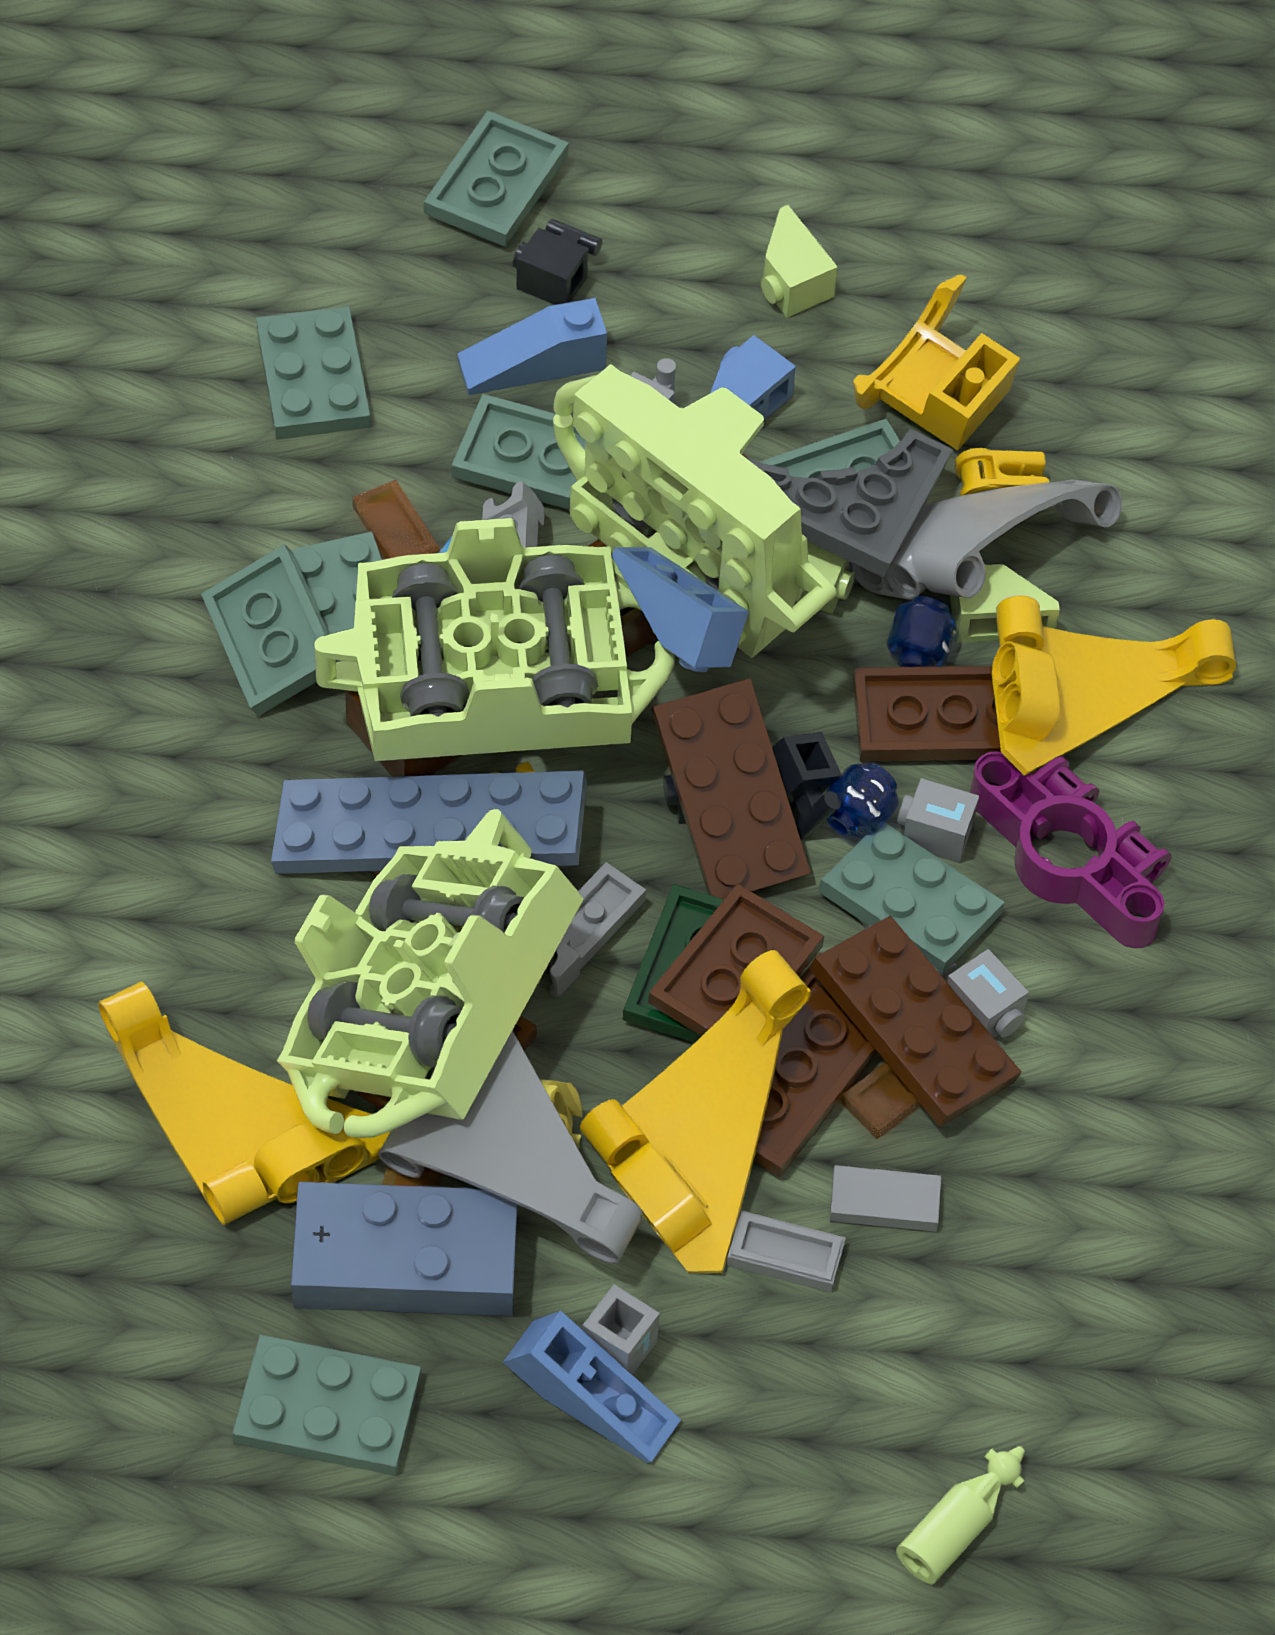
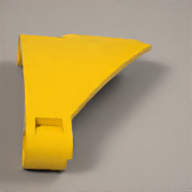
(1071, 687)
(227, 1122)
(695, 1128)

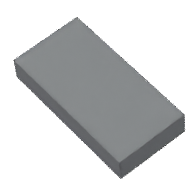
(885, 1198)
(786, 1251)

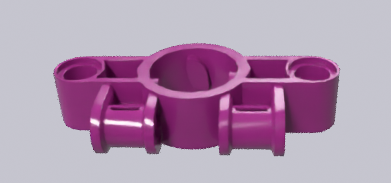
(1058, 800)

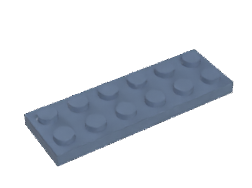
(365, 820)

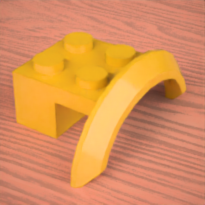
(938, 380)

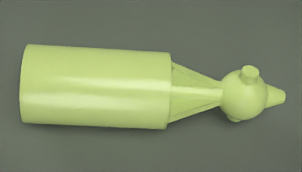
(958, 1518)

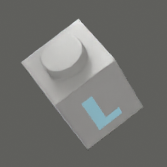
(939, 818)
(991, 993)
(623, 1328)

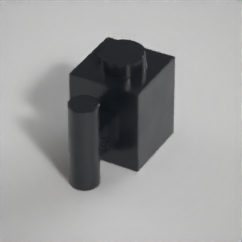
(555, 262)
(806, 774)

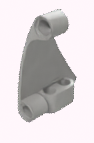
(949, 534)
(520, 1152)

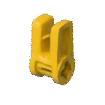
(998, 469)

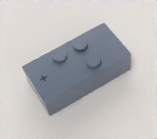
(403, 1249)

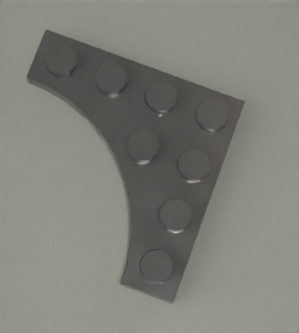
(870, 510)

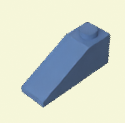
(540, 348)
(757, 376)
(682, 609)
(591, 1385)

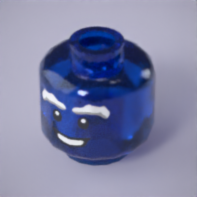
(921, 633)
(866, 798)

